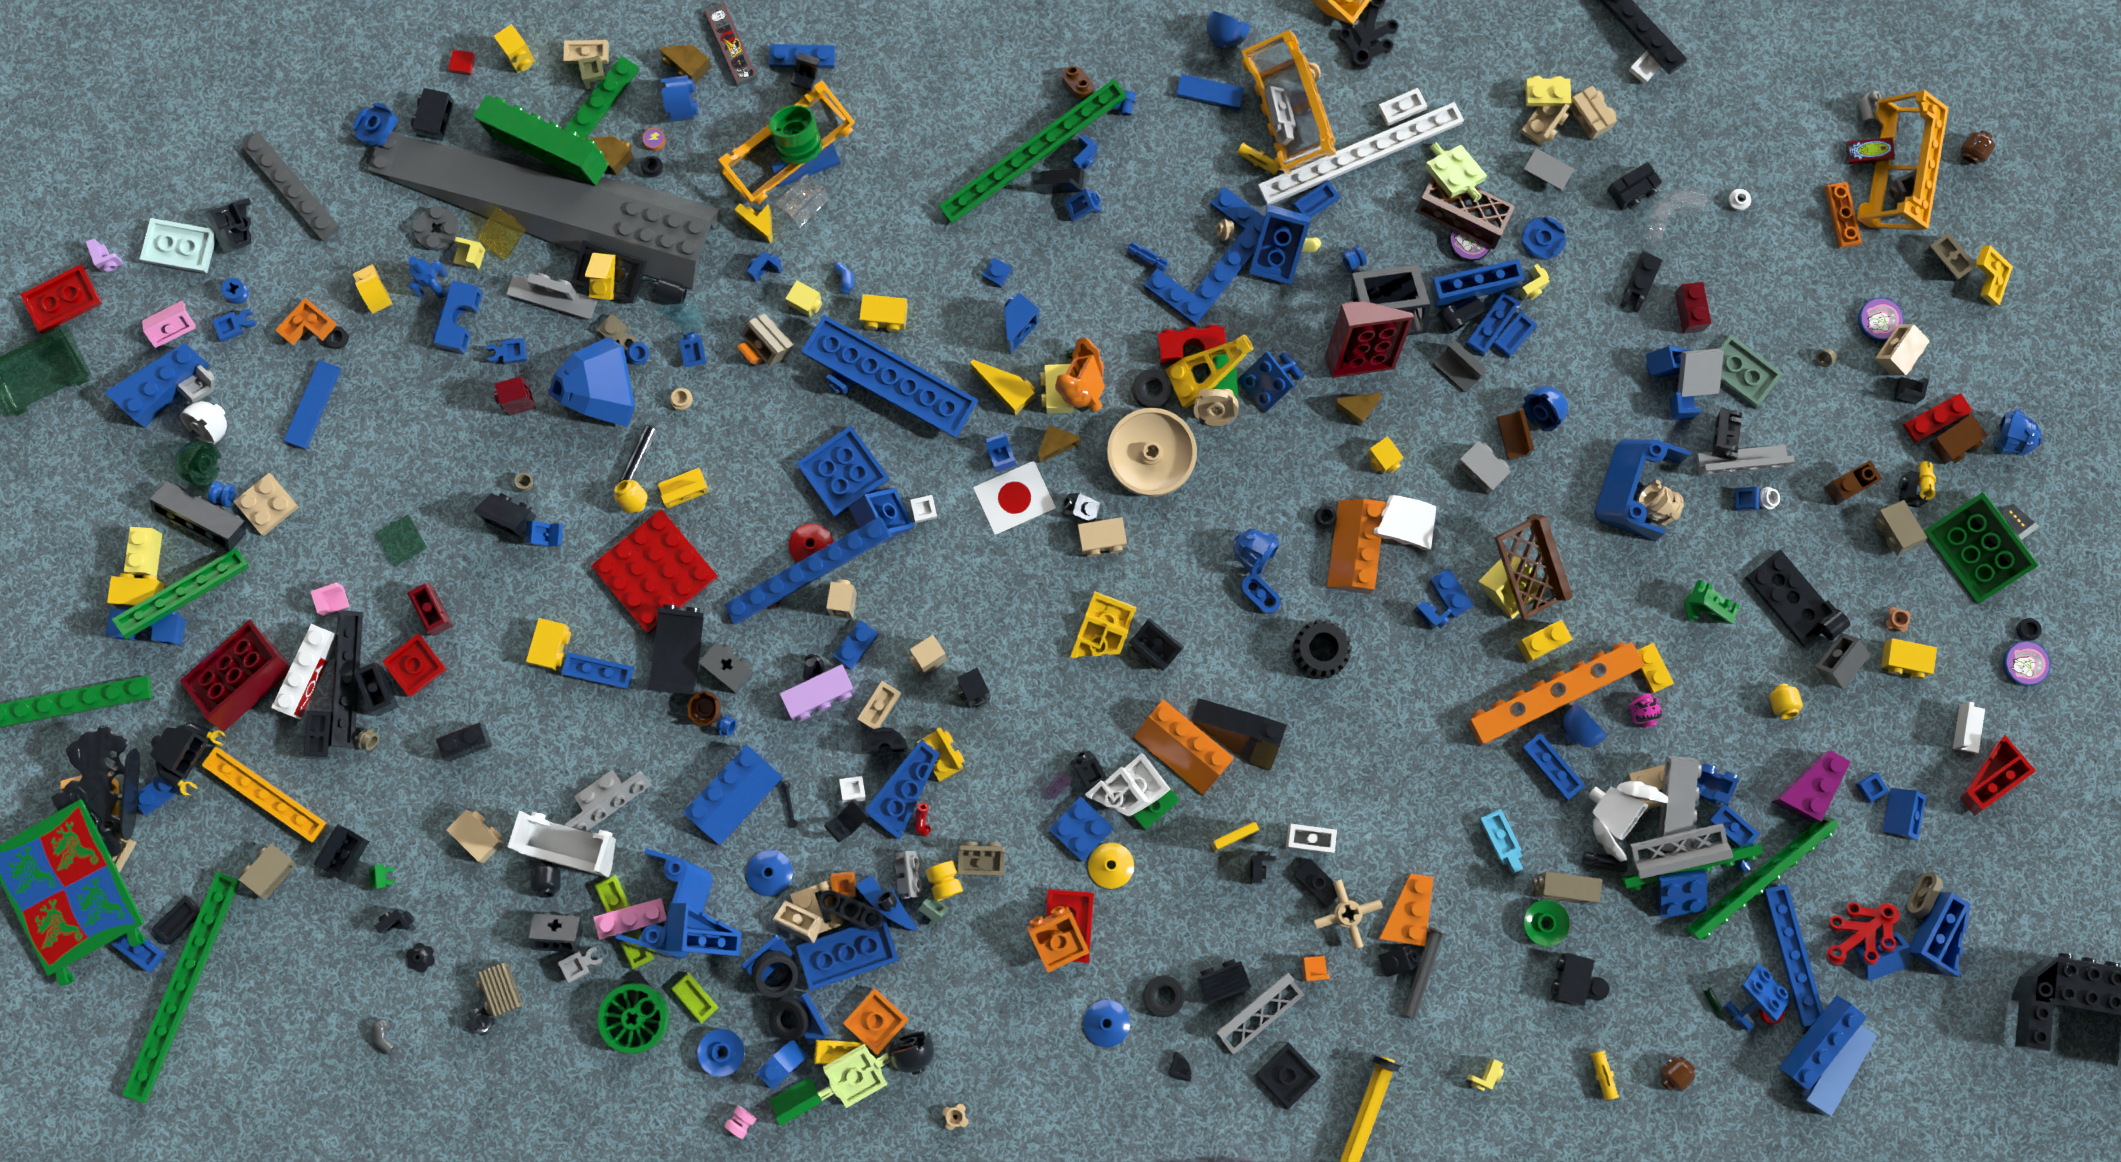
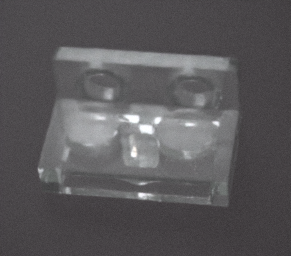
(803, 200)

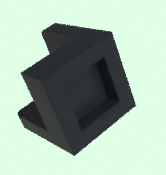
(1911, 390)

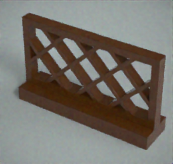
(1461, 219)
(1547, 555)

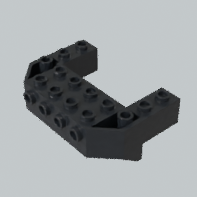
(2064, 983)

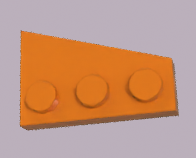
(1411, 912)

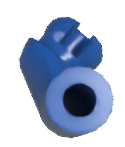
(847, 278)

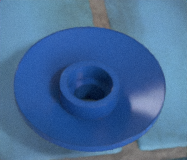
(777, 881)
(1106, 1036)
(709, 1057)

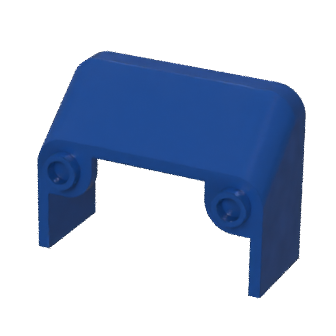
(1616, 502)
(692, 888)

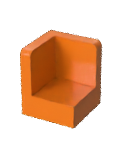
(1314, 968)

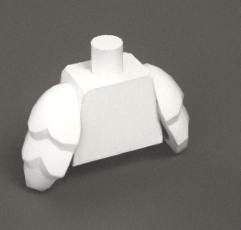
(1619, 812)

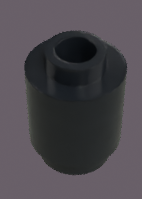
(669, 291)

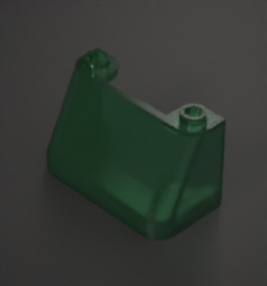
(40, 370)

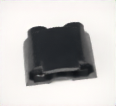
(884, 737)

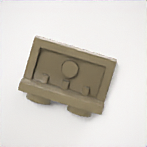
(981, 860)

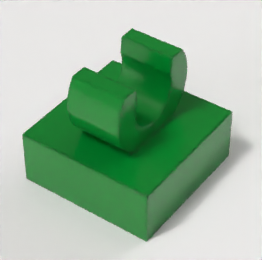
(377, 877)

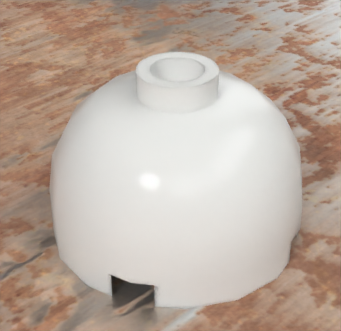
(205, 420)

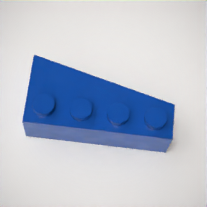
(155, 386)

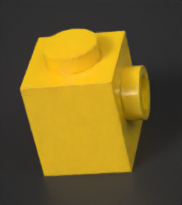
(1385, 456)

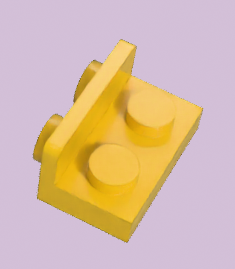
(948, 760)

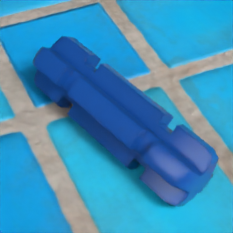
(1147, 256)

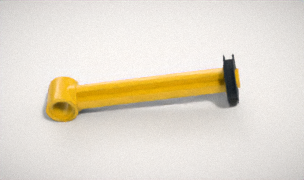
(1369, 1108)

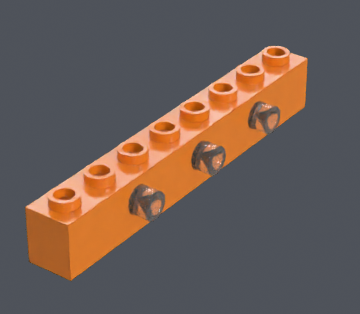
(1555, 693)

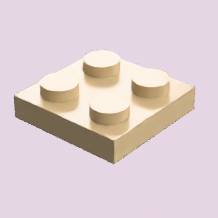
(266, 504)

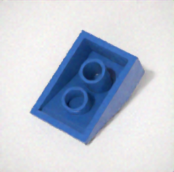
(1279, 244)

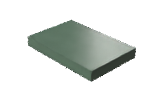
(1747, 372)

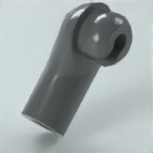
(378, 1036)

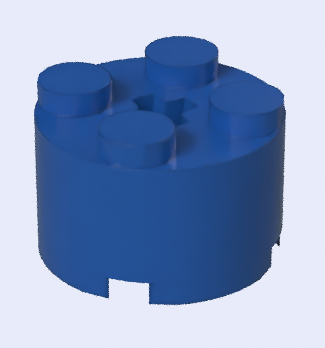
(678, 98)

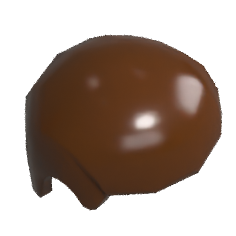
(703, 708)

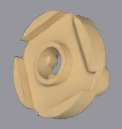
(1223, 399)

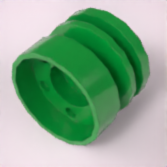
(795, 134)

